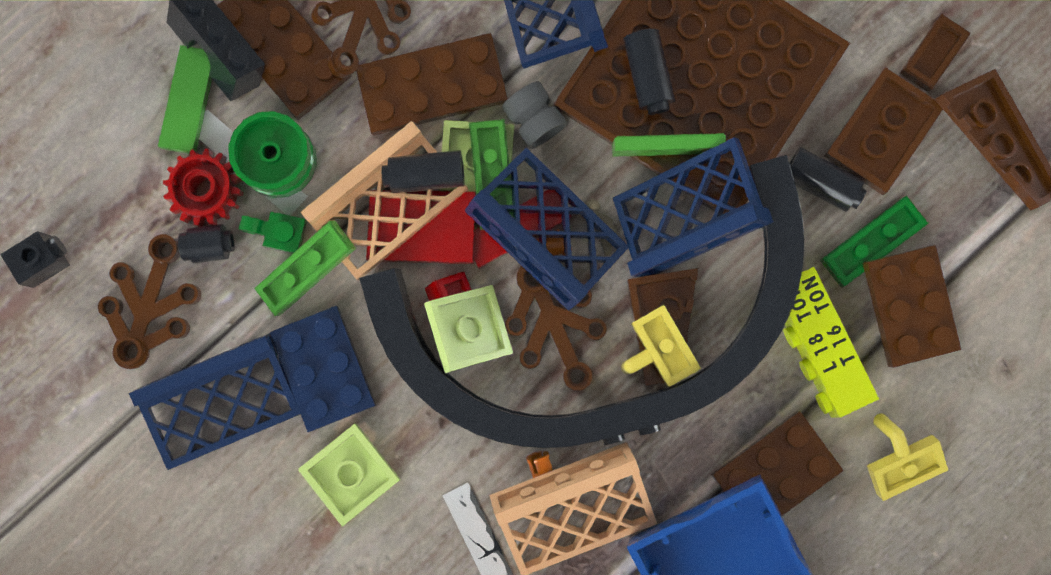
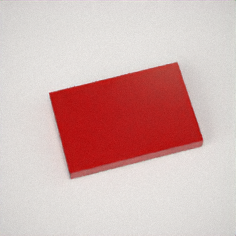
(444, 239)

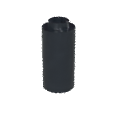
(649, 71)
(424, 172)
(826, 180)

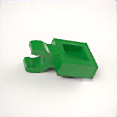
(279, 232)

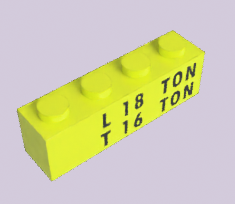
(827, 350)

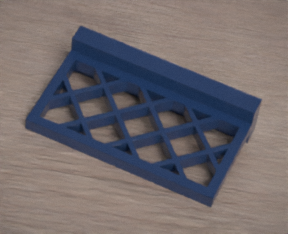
(586, 21)
(704, 237)
(526, 249)
(196, 377)

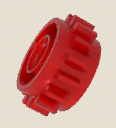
(184, 183)

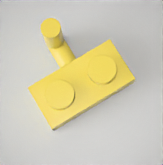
(663, 347)
(907, 464)

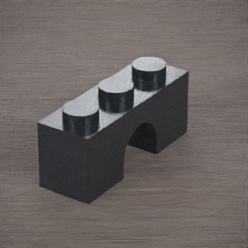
(232, 60)

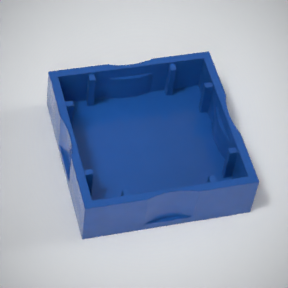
(722, 536)

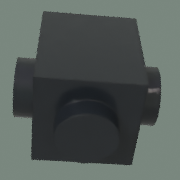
(36, 259)

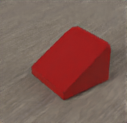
(448, 286)

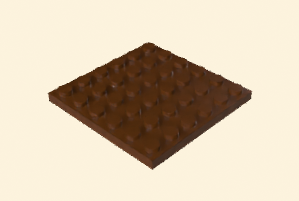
(732, 72)

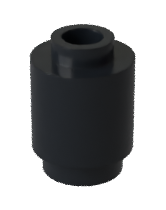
(206, 243)

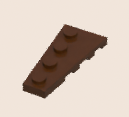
(1001, 135)

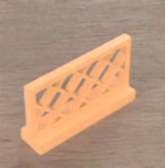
(360, 182)
(565, 488)

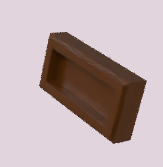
(935, 53)

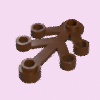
(362, 11)
(146, 307)
(552, 320)

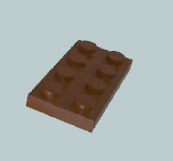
(290, 49)
(431, 84)

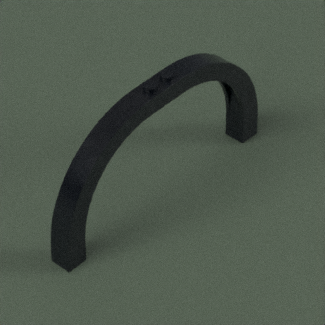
(780, 281)

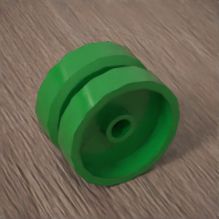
(257, 140)

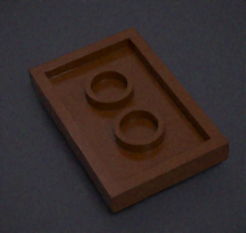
(884, 131)
(912, 306)
(789, 461)

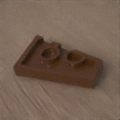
(669, 289)

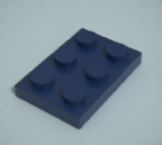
(323, 369)

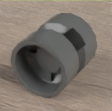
(537, 119)

